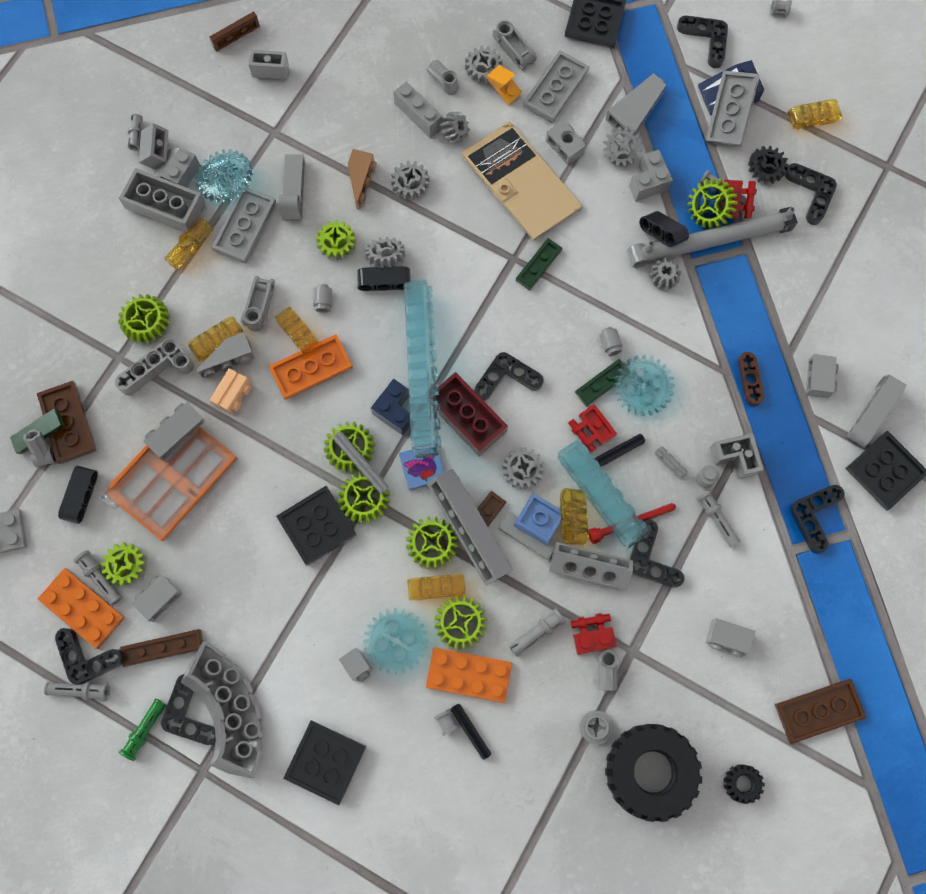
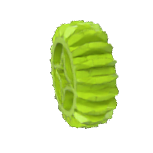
(702, 191)
(130, 323)
(355, 433)
(353, 485)
(419, 530)
(453, 606)

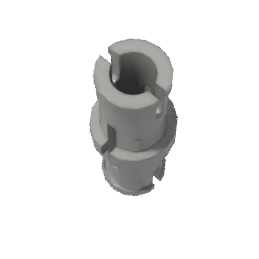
(135, 132)

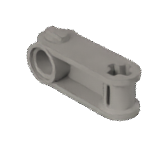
(514, 44)
(258, 303)

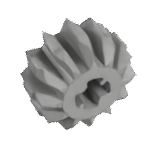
(455, 127)
(665, 274)

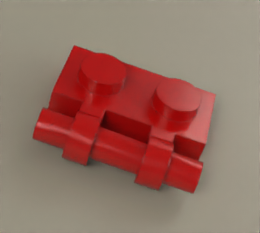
(750, 191)
(596, 424)
(594, 640)

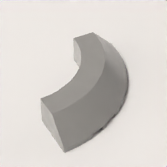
(231, 708)

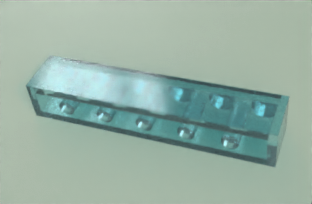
(602, 494)

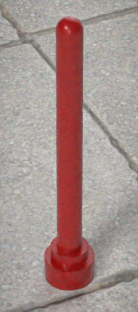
(596, 534)

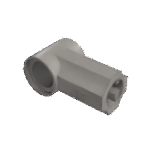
(443, 76)
(40, 452)
(608, 673)

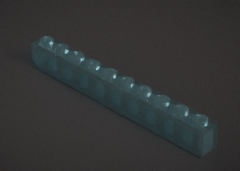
(421, 369)

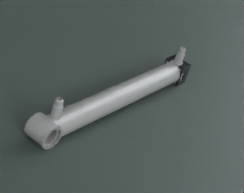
(782, 221)

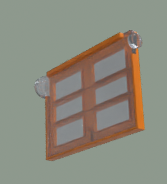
(166, 490)

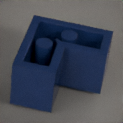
(389, 407)

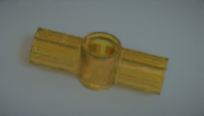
(181, 251)

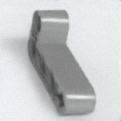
(293, 187)
(152, 370)
(887, 394)

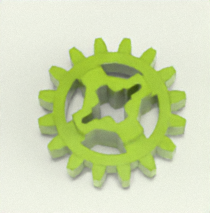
(327, 238)
(119, 572)

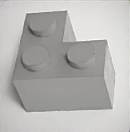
(653, 179)
(741, 451)

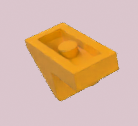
(502, 81)

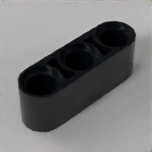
(664, 228)
(382, 278)
(78, 494)

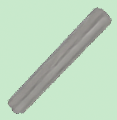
(360, 462)

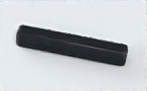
(620, 450)
(471, 731)

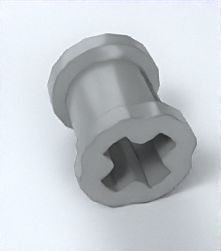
(781, 7)
(446, 722)

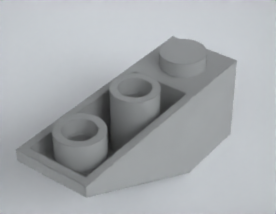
(231, 352)

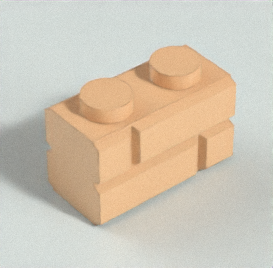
(230, 392)

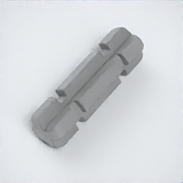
(671, 462)

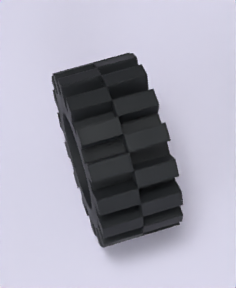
(756, 784)

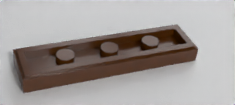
(162, 647)

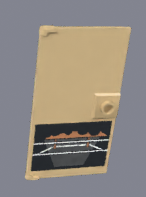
(521, 180)

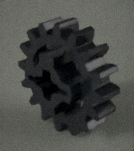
(768, 163)

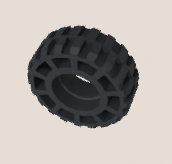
(684, 772)

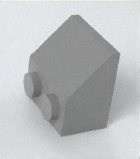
(179, 167)

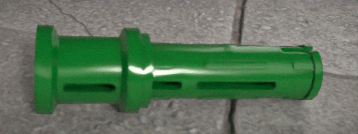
(136, 738)

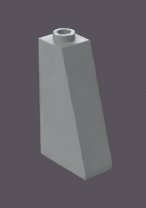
(637, 105)

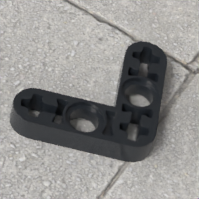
(712, 30)
(818, 186)
(502, 370)
(810, 509)
(644, 557)
(79, 663)
(179, 715)

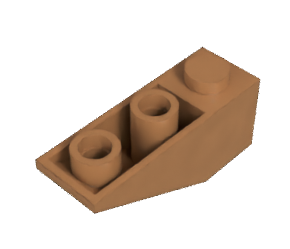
(360, 167)

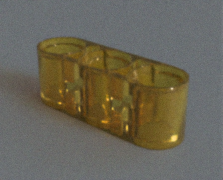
(815, 114)
(296, 329)
(210, 340)
(574, 516)
(436, 586)

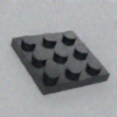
(595, 21)
(887, 470)
(316, 525)
(325, 762)

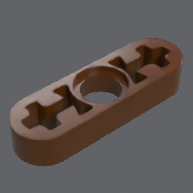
(755, 372)

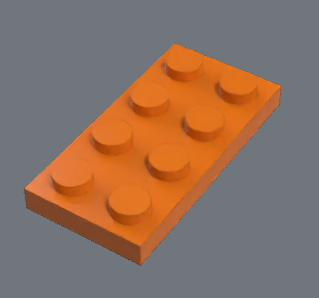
(310, 368)
(81, 608)
(469, 675)

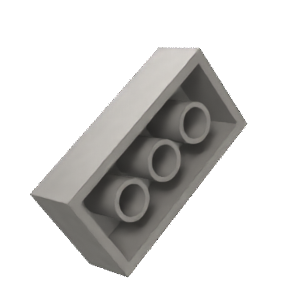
(162, 200)

